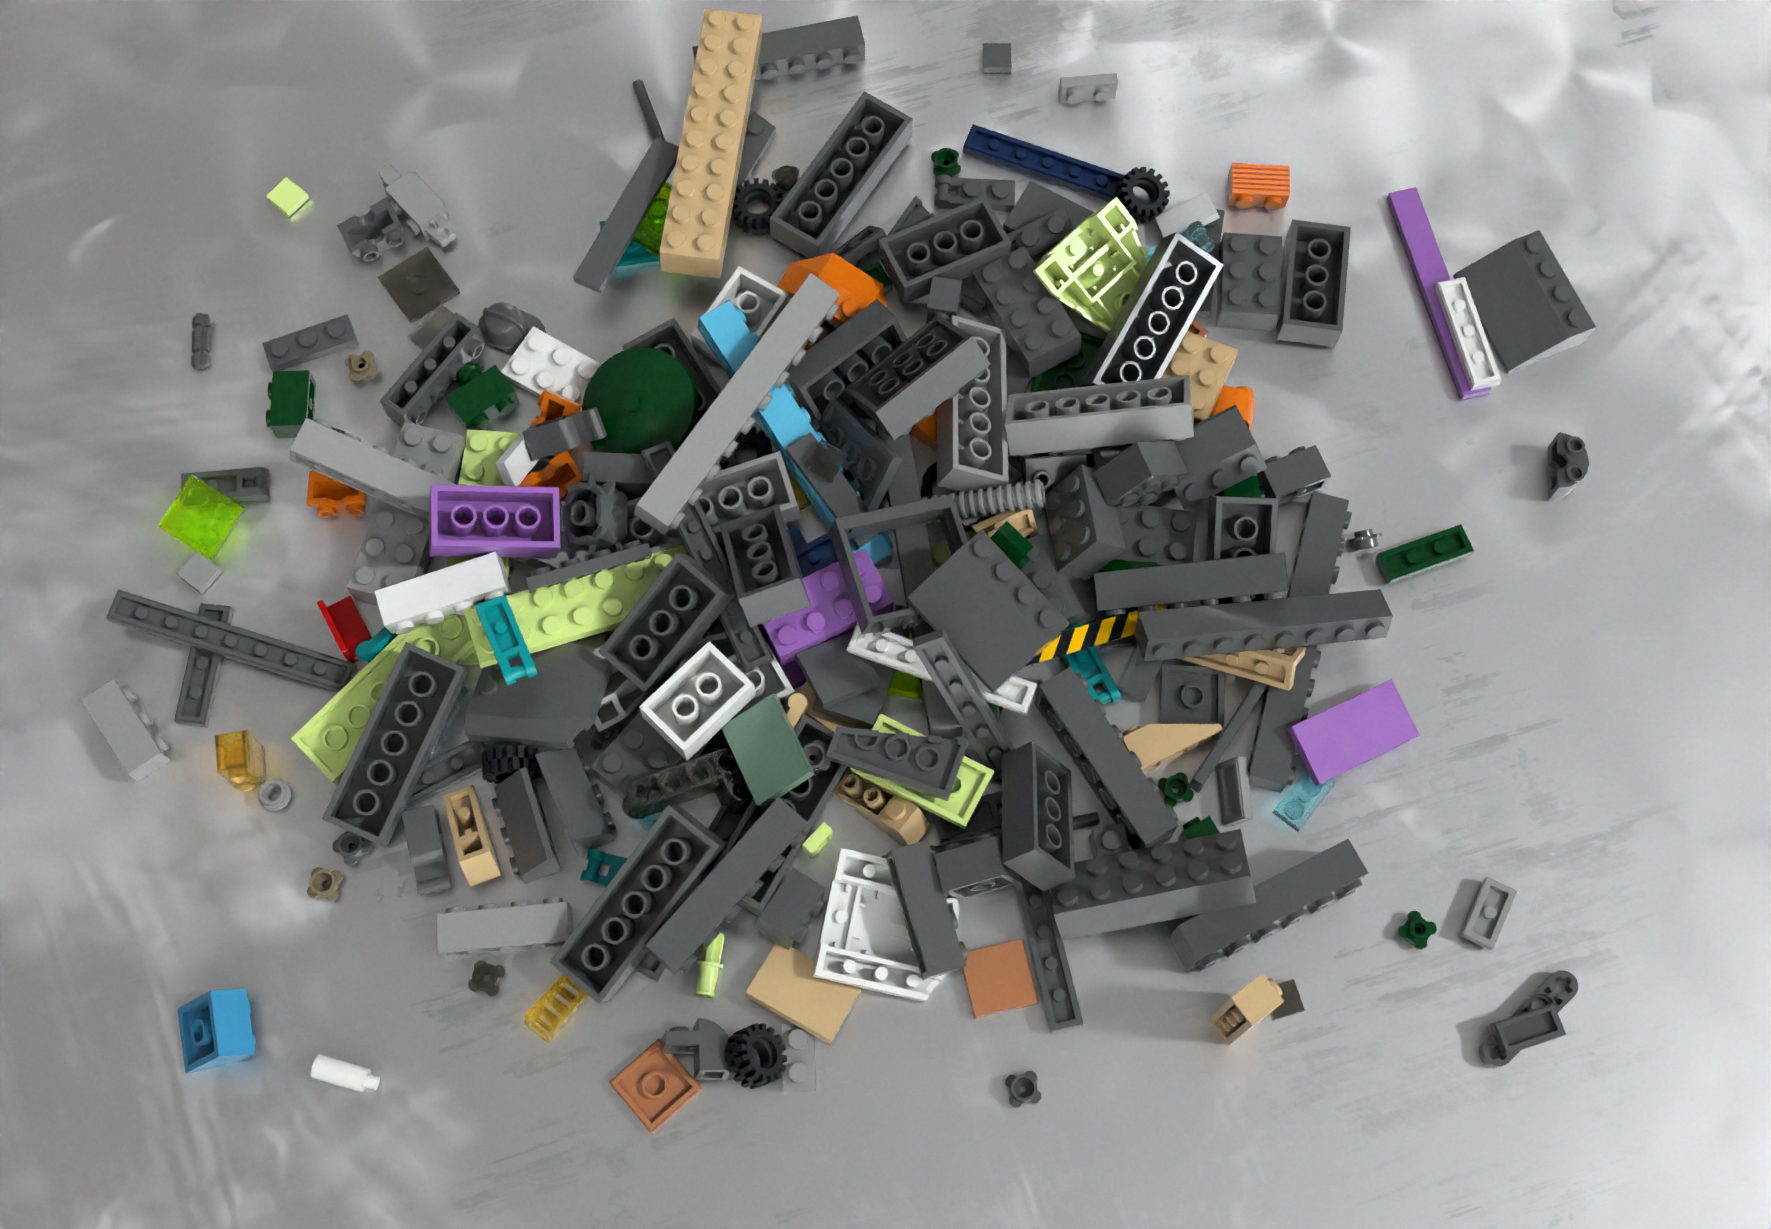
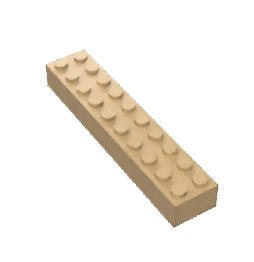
(711, 144)

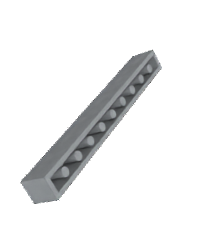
(736, 405)
(387, 477)

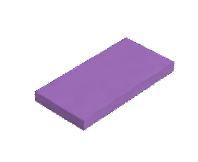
(1353, 732)

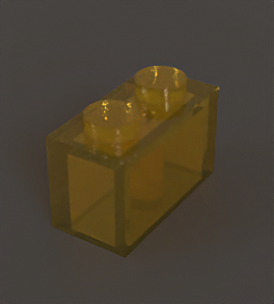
(241, 760)

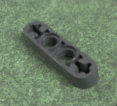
(1549, 986)

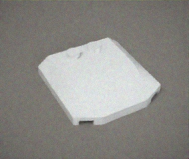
(865, 932)

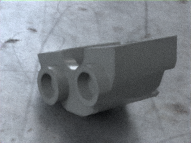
(373, 232)
(1570, 462)

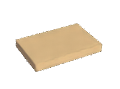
(790, 991)

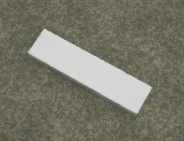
(1467, 333)

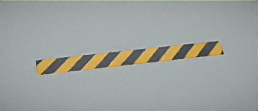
(1092, 635)

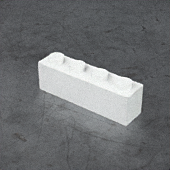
(442, 593)

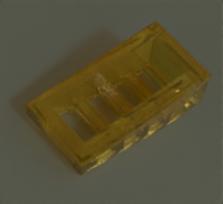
(539, 1027)

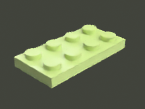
(966, 792)

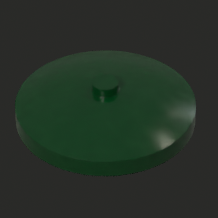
(642, 401)

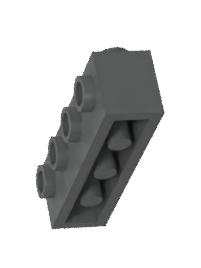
(433, 371)

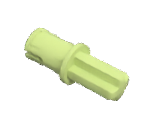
(709, 968)

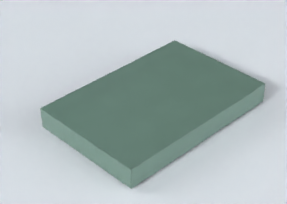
(767, 751)

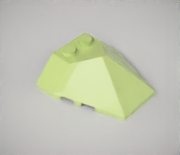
(1096, 265)

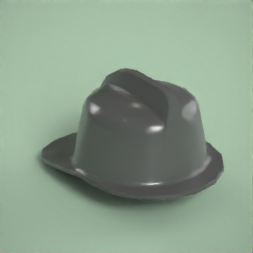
(506, 326)

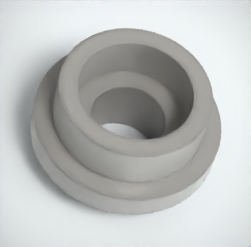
(268, 788)

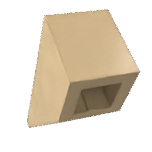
(883, 808)

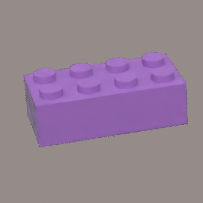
(492, 519)
(830, 609)

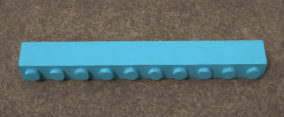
(782, 419)

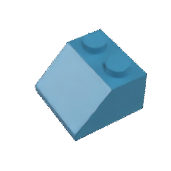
(216, 1030)

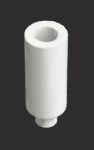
(343, 1074)

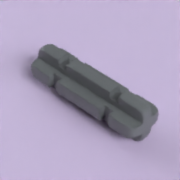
(201, 341)

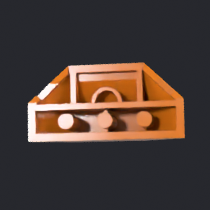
(855, 286)

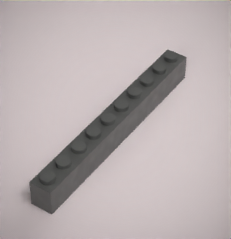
(1311, 575)

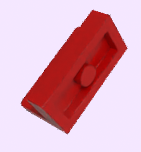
(346, 626)

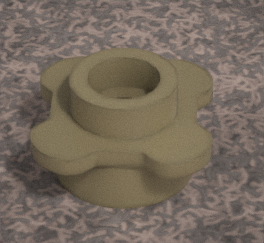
(361, 374)
(321, 875)

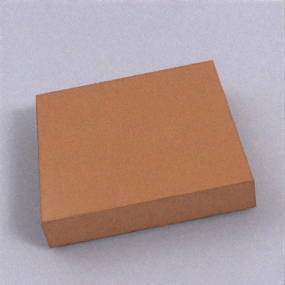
(999, 979)
(655, 1086)

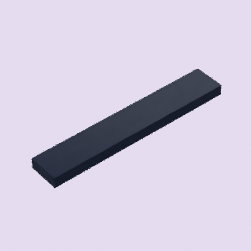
(1041, 163)

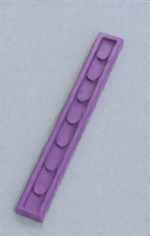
(1429, 270)

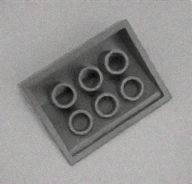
(1526, 302)
(918, 376)
(988, 611)

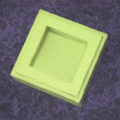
(287, 197)
(817, 840)

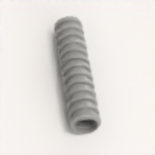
(998, 499)

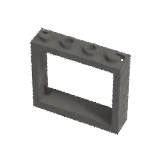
(883, 520)

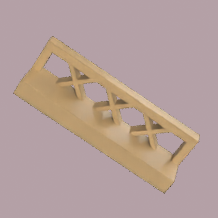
(1261, 665)

